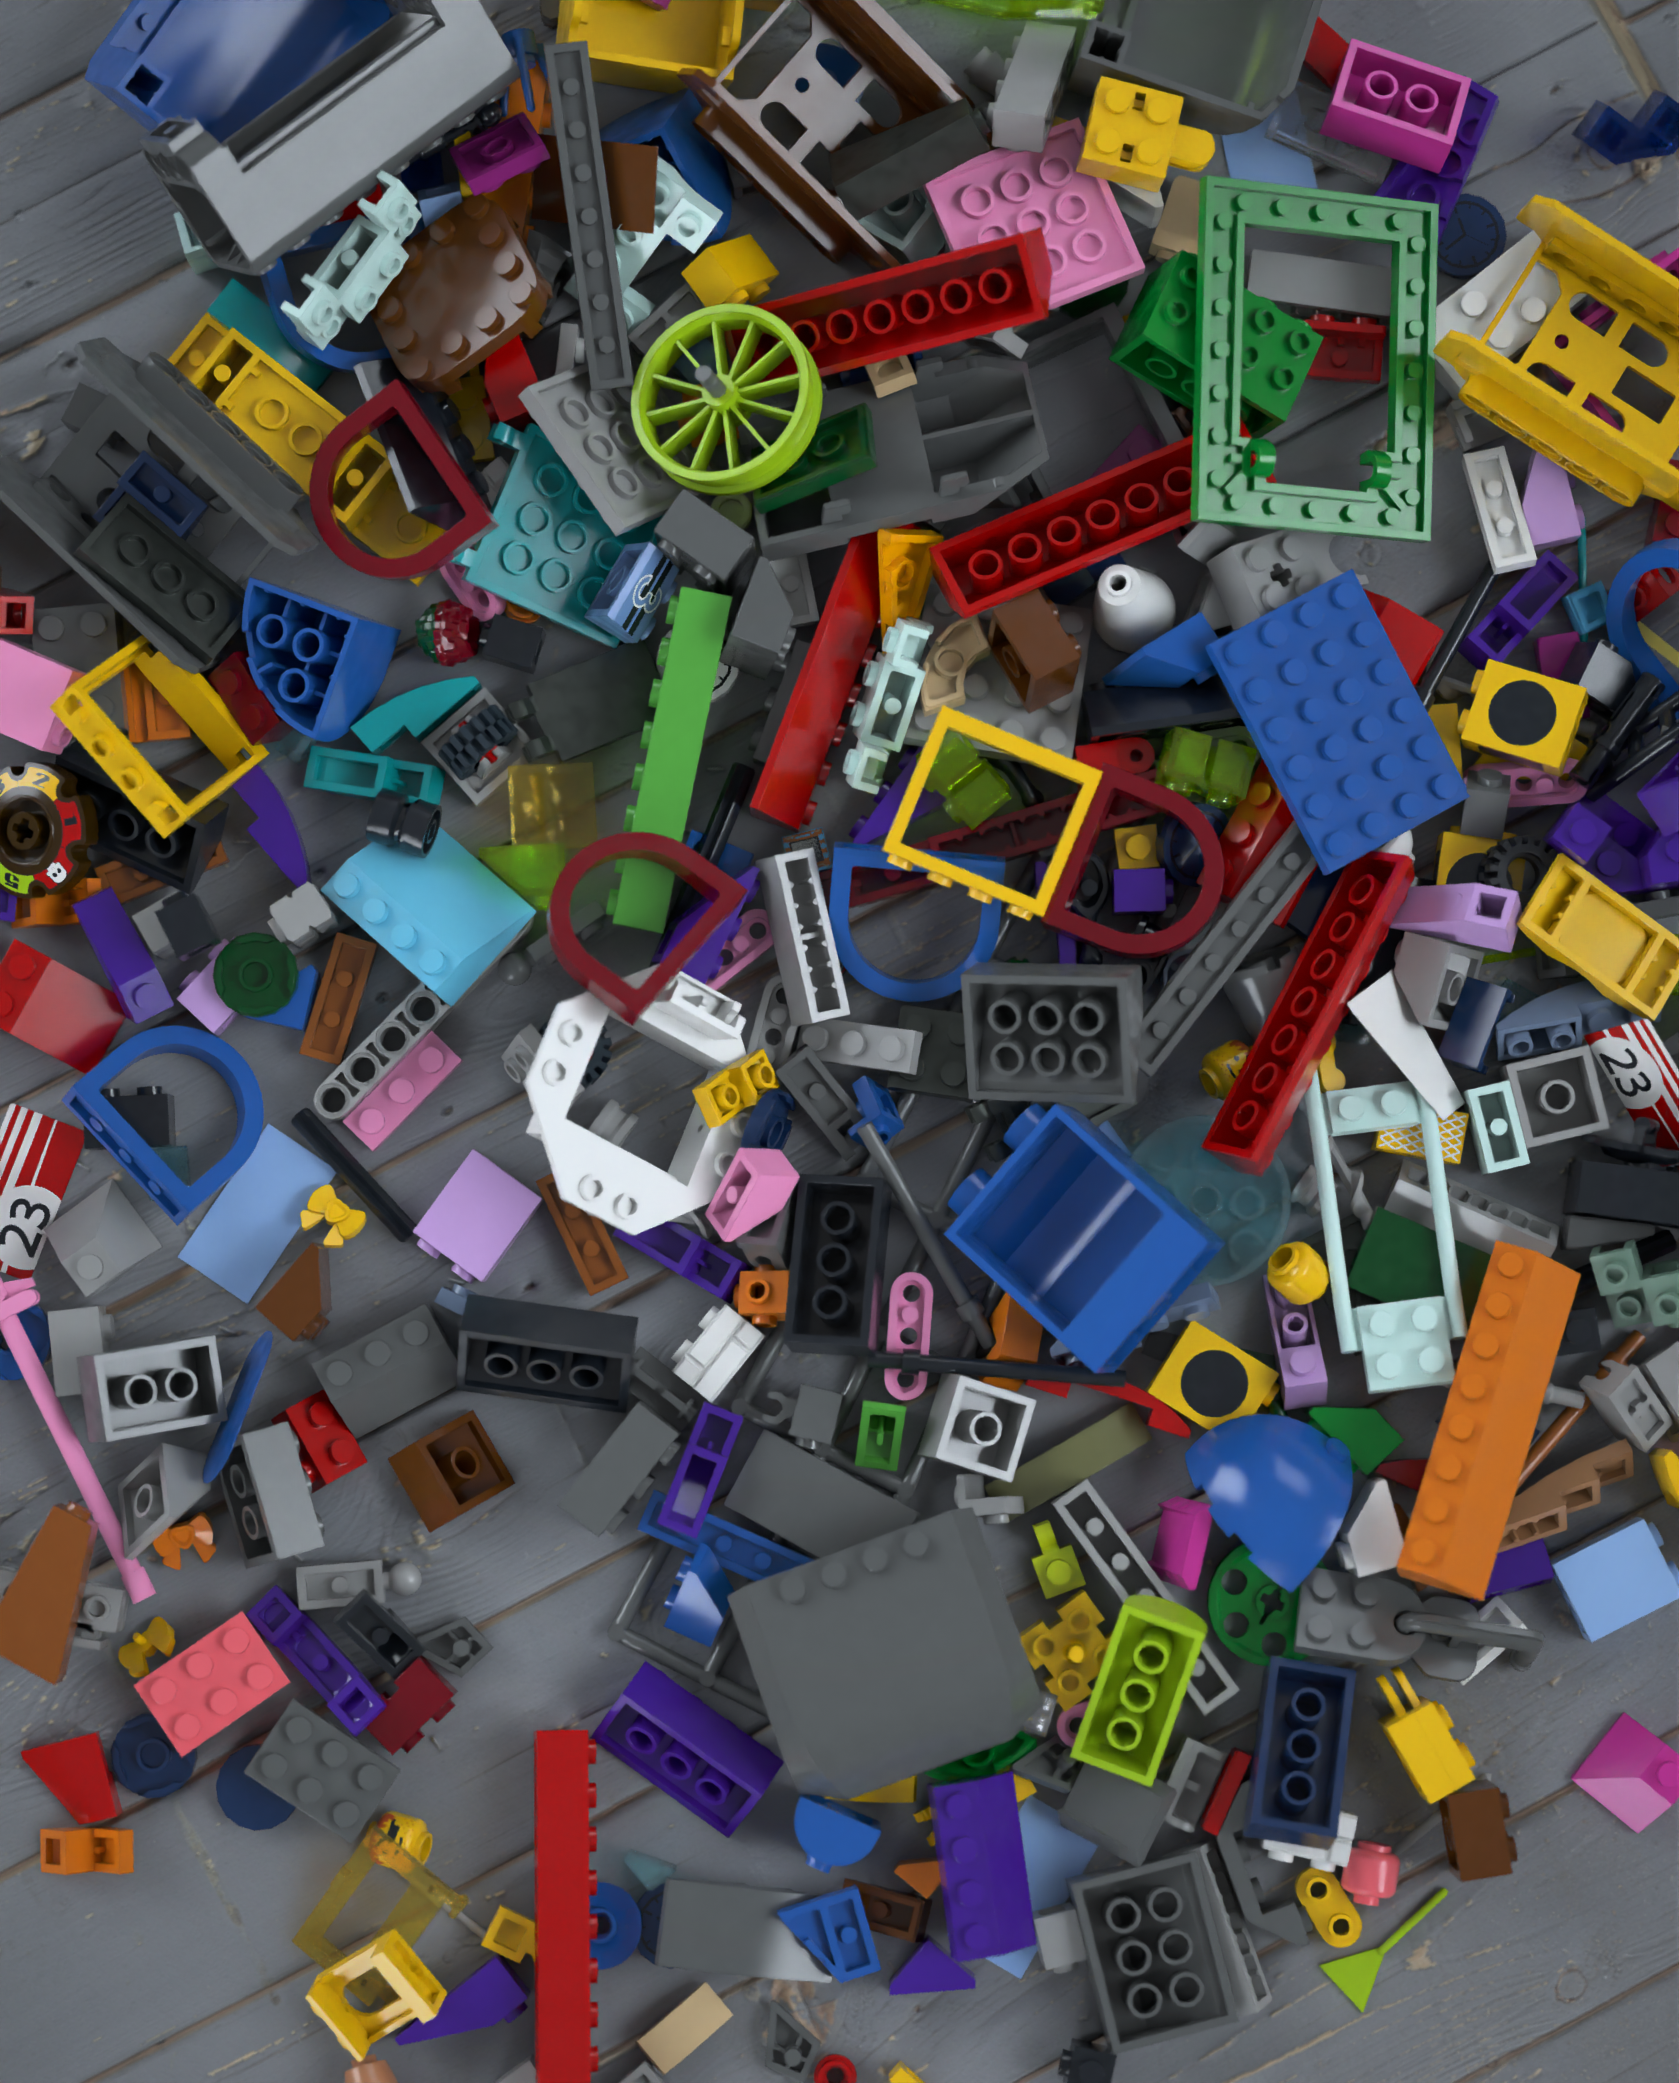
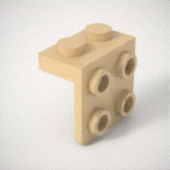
(1178, 221)

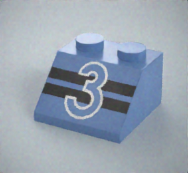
(633, 592)

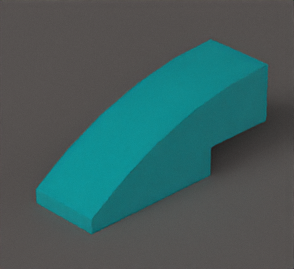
(254, 320)
(414, 711)
(366, 774)

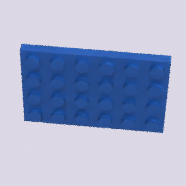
(1337, 721)

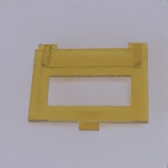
(409, 1916)

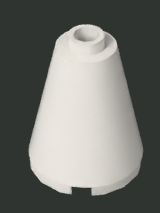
(1132, 608)

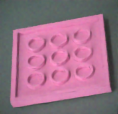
(1030, 190)

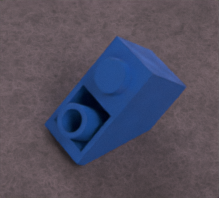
(701, 1599)

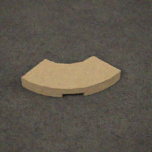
(949, 662)

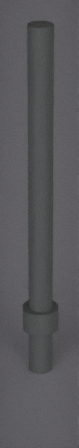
(968, 1305)

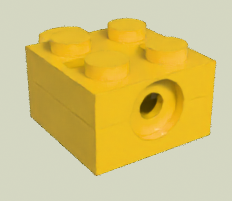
(1137, 135)
(1423, 1742)

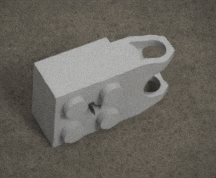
(1271, 572)

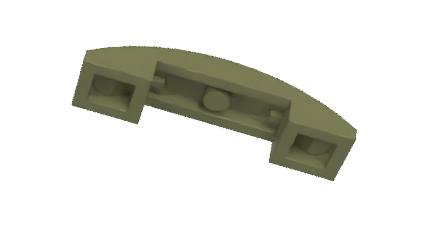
(1074, 1459)

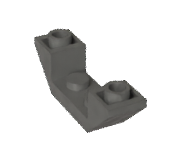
(1279, 1918)

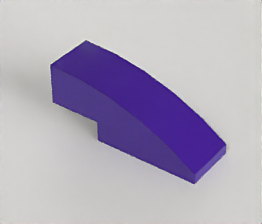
(1518, 611)
(276, 826)
(689, 1257)
(700, 1469)

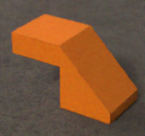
(53, 909)
(1016, 1339)
(86, 1850)
(920, 1874)

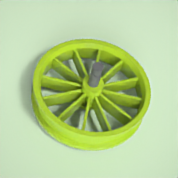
(726, 399)

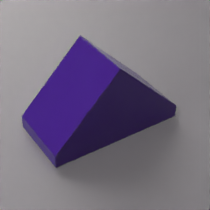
(930, 1970)

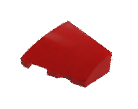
(77, 1776)

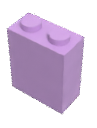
(477, 1217)

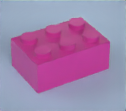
(1395, 106)

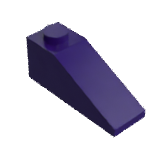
(122, 956)
(475, 2003)

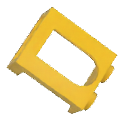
(356, 2030)

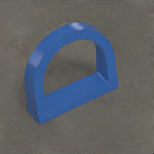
(278, 290)
(1621, 617)
(847, 856)
(133, 1152)

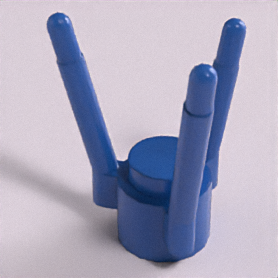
(525, 52)

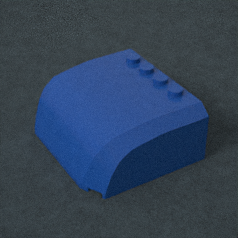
(222, 55)

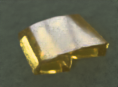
(553, 804)

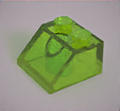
(528, 868)

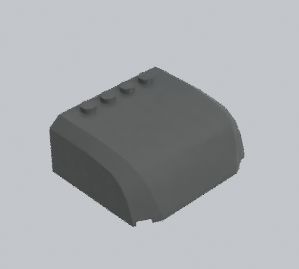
(1221, 55)
(887, 1657)

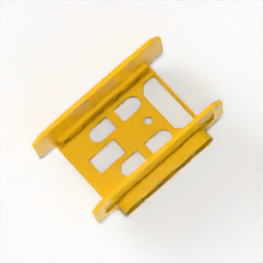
(1557, 425)

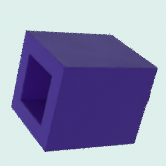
(1140, 891)

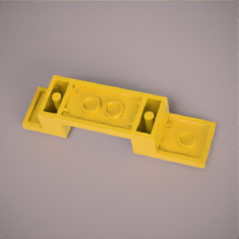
(291, 426)

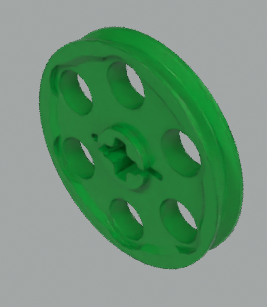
(1248, 1603)

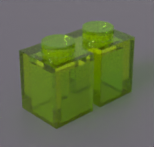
(1213, 772)
(969, 785)

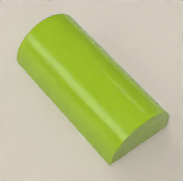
(1140, 1687)

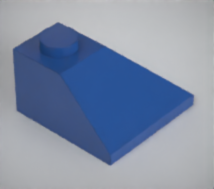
(1170, 658)

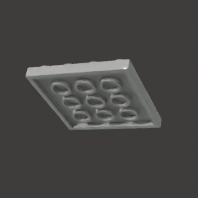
(602, 448)
(992, 696)

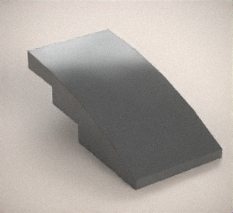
(812, 1499)
(733, 1931)

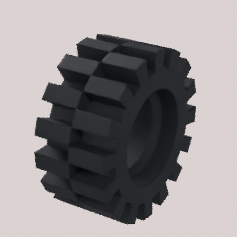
(1510, 849)

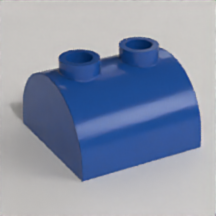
(833, 1832)

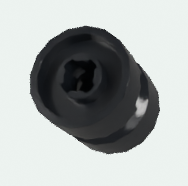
(409, 824)

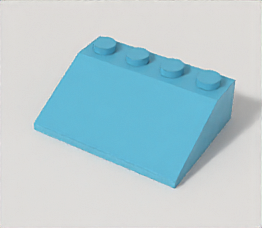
(432, 913)

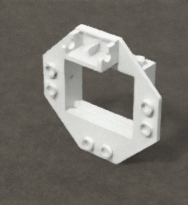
(602, 1175)

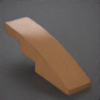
(1545, 1505)

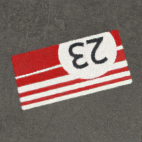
(1641, 1075)
(34, 1174)

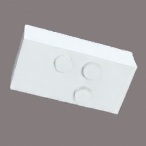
(1479, 300)

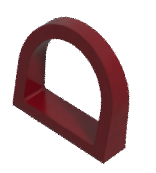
(380, 408)
(1147, 793)
(693, 868)

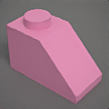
(751, 1191)

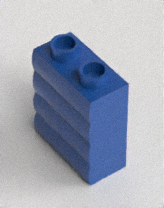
(1080, 1235)

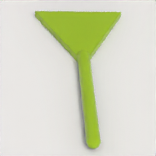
(1358, 1971)

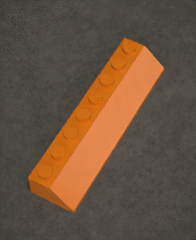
(1488, 1421)

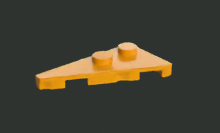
(903, 572)

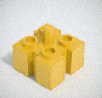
(1068, 1648)

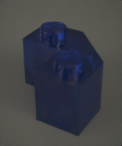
(1617, 140)

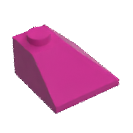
(1631, 1773)

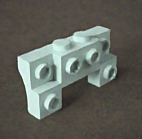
(677, 213)
(358, 265)
(887, 703)

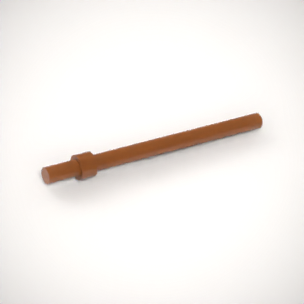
(1570, 1415)

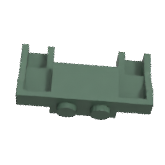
(1635, 1293)

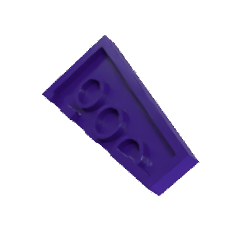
(1421, 185)

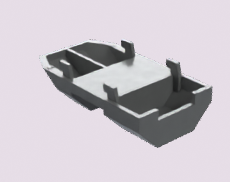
(938, 449)

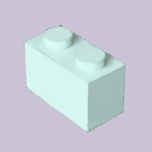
(1495, 1127)

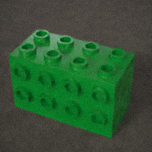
(1160, 345)

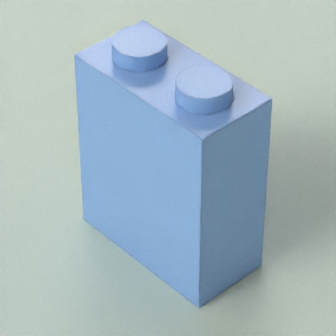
(1616, 1578)

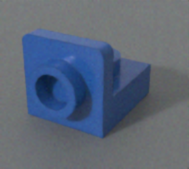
(876, 1106)

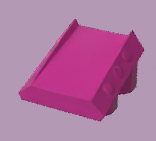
(1181, 1541)

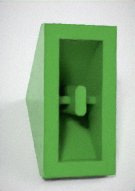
(880, 1435)

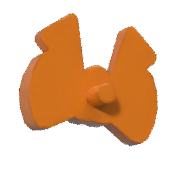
(182, 1535)

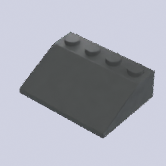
(1052, 1031)
(1152, 1951)

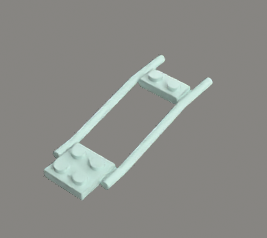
(1401, 1340)

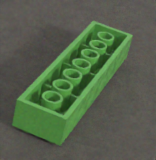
(673, 752)

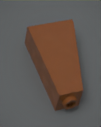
(47, 1594)

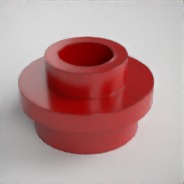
(835, 2061)

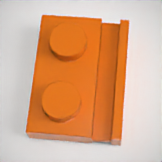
(149, 713)

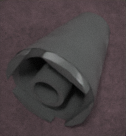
(1257, 985)

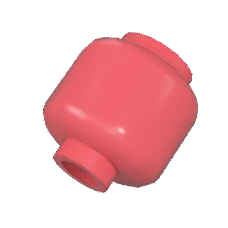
(1371, 1872)

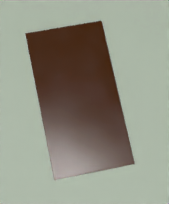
(629, 180)

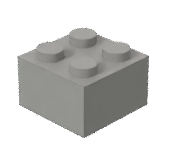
(1557, 1096)
(977, 1427)

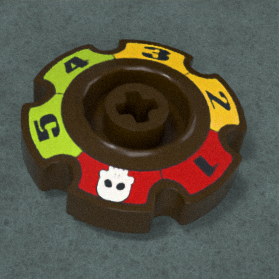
(43, 830)

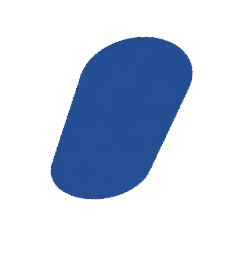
(237, 1407)

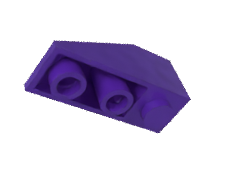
(889, 798)
(707, 960)

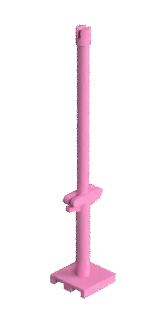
(14, 1299)

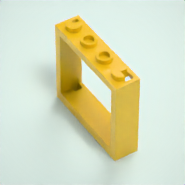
(193, 701)
(946, 873)

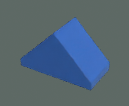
(298, 1011)

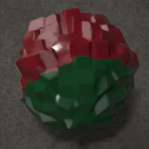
(448, 633)

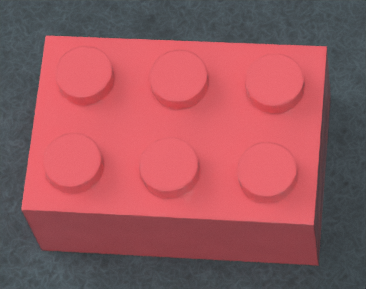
(212, 1683)

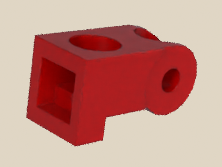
(10, 612)
(1128, 754)

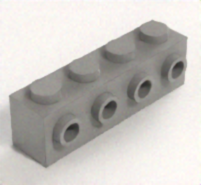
(1032, 86)

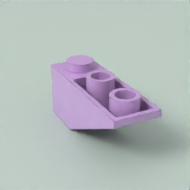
(1550, 504)
(1462, 914)
(1296, 1351)

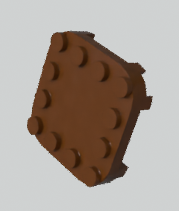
(460, 295)

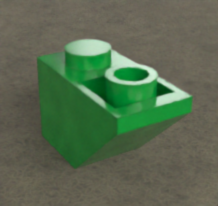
(1361, 1430)

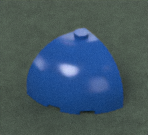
(670, 127)
(314, 658)
(1276, 1489)

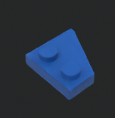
(835, 1932)

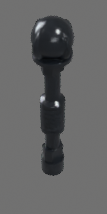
(485, 116)

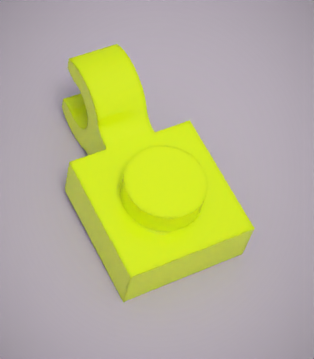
(1055, 1566)

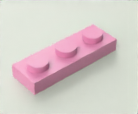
(402, 1091)

